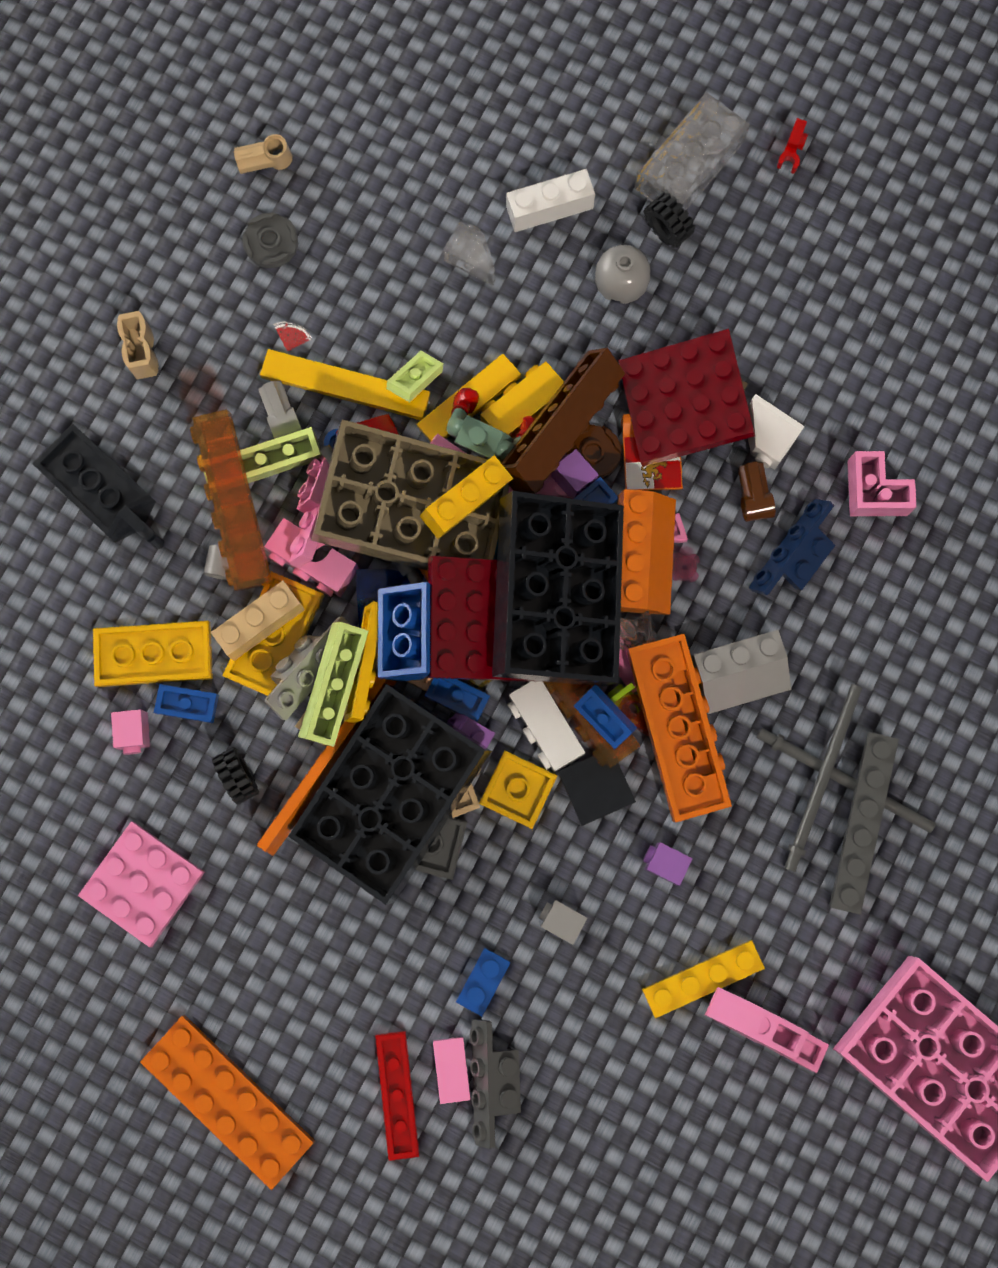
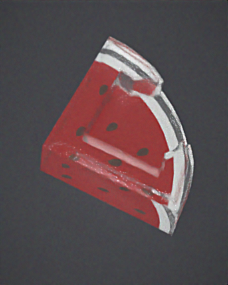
(291, 334)

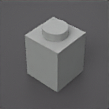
(562, 921)

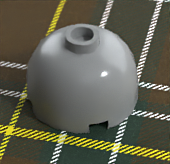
(622, 274)

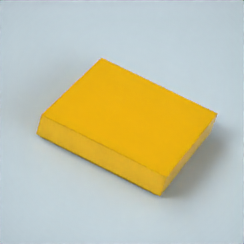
(518, 789)

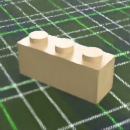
(257, 621)

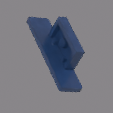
(799, 552)

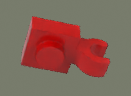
(796, 141)

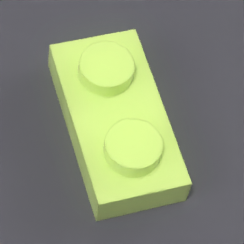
(414, 376)

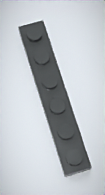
(864, 823)

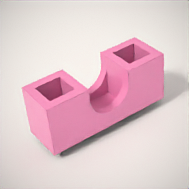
(331, 573)

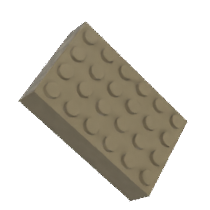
(383, 485)

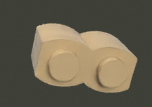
(137, 345)

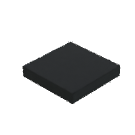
(595, 789)

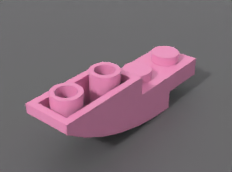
(310, 497)
(767, 1029)

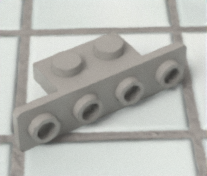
(297, 674)

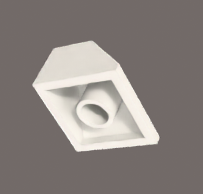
(773, 432)

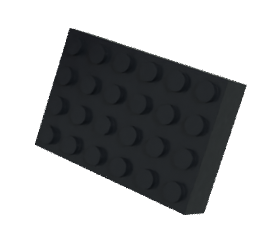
(558, 590)
(389, 794)

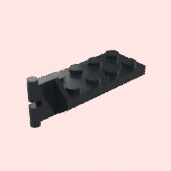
(98, 487)

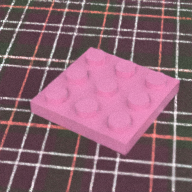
(141, 884)

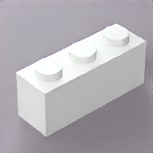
(550, 200)
(545, 725)

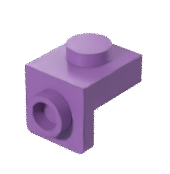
(472, 729)

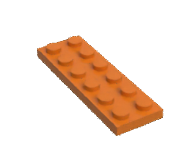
(227, 1102)

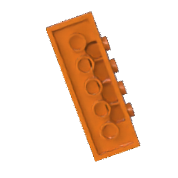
(679, 728)

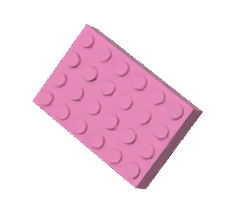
(933, 1061)

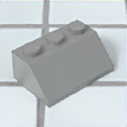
(743, 671)

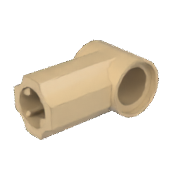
(261, 156)

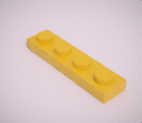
(358, 704)
(703, 978)

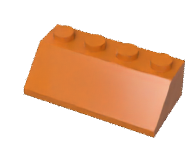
(647, 551)

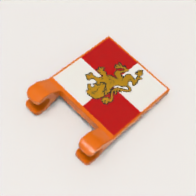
(654, 477)

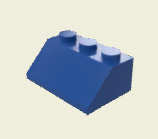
(404, 632)

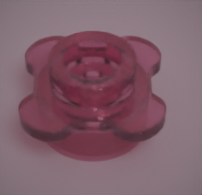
(691, 562)

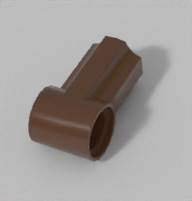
(756, 501)

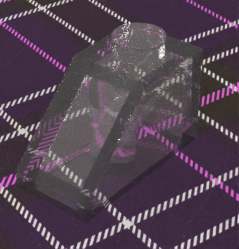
(470, 252)

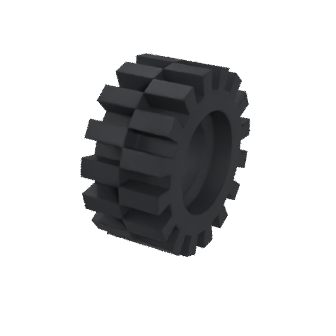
(669, 220)
(235, 775)

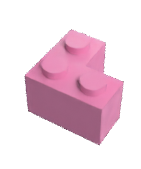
(874, 494)

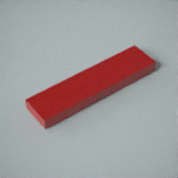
(397, 1095)

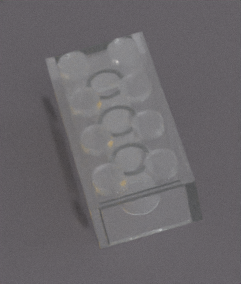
(693, 152)

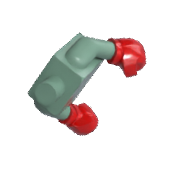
(477, 435)

